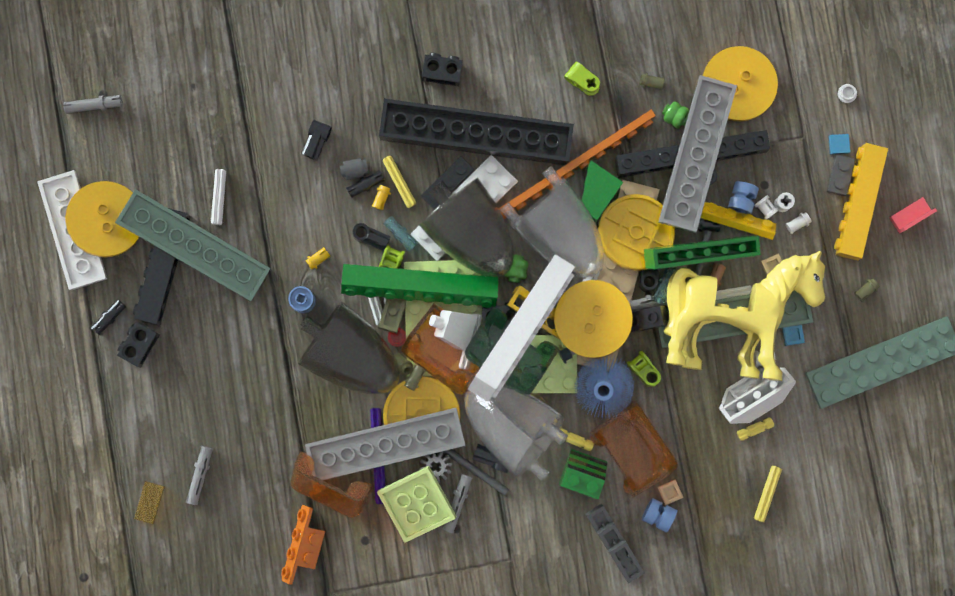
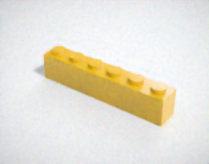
(861, 201)

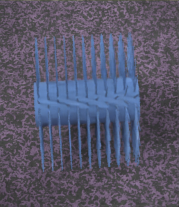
(601, 393)

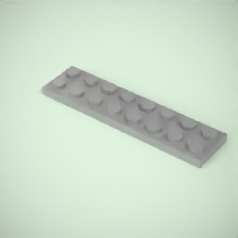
(697, 154)
(386, 444)

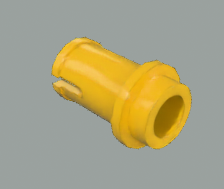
(381, 197)
(317, 258)

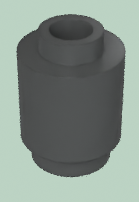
(354, 168)

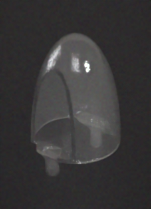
(560, 227)
(515, 428)

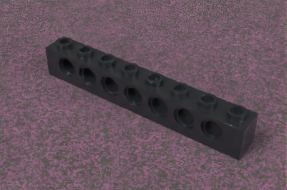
(665, 157)

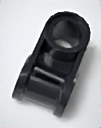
(652, 274)

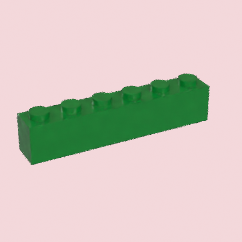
(701, 252)

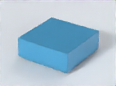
(839, 144)
(793, 335)

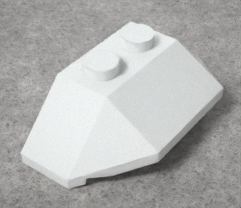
(754, 397)

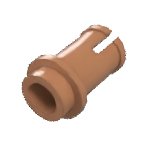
(717, 272)

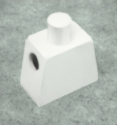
(454, 328)

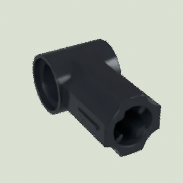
(318, 135)
(373, 237)
(484, 456)

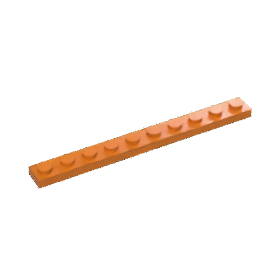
(583, 160)

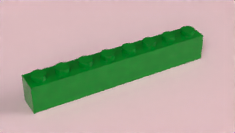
(419, 285)

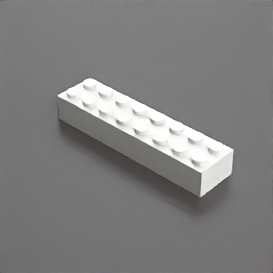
(522, 329)

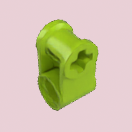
(580, 77)
(391, 258)
(643, 369)

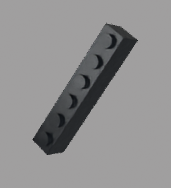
(157, 284)

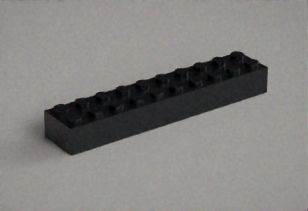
(476, 132)

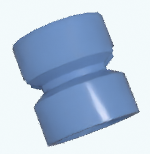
(743, 197)
(302, 299)
(660, 515)

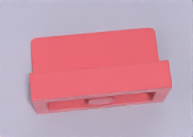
(911, 215)

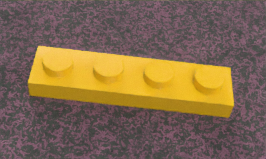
(738, 220)

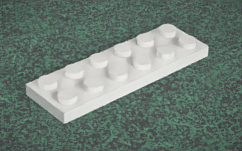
(497, 182)
(78, 266)

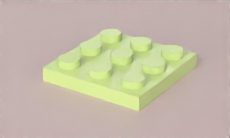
(558, 376)
(416, 504)

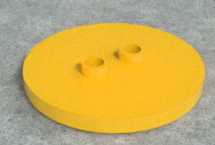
(753, 76)
(92, 219)
(632, 226)
(593, 319)
(427, 399)

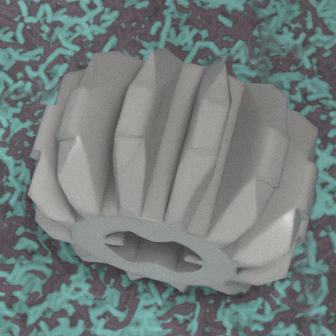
(443, 466)

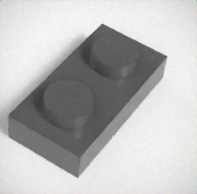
(840, 175)

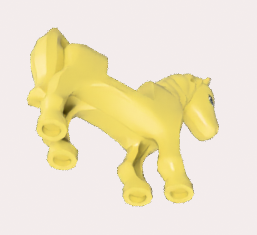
(693, 305)

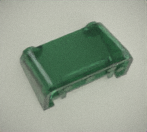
(531, 365)

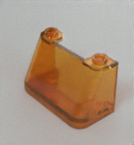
(437, 356)
(635, 449)
(347, 503)

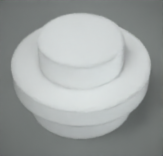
(847, 93)

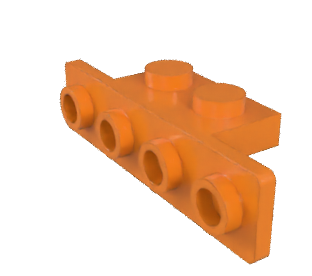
(304, 546)

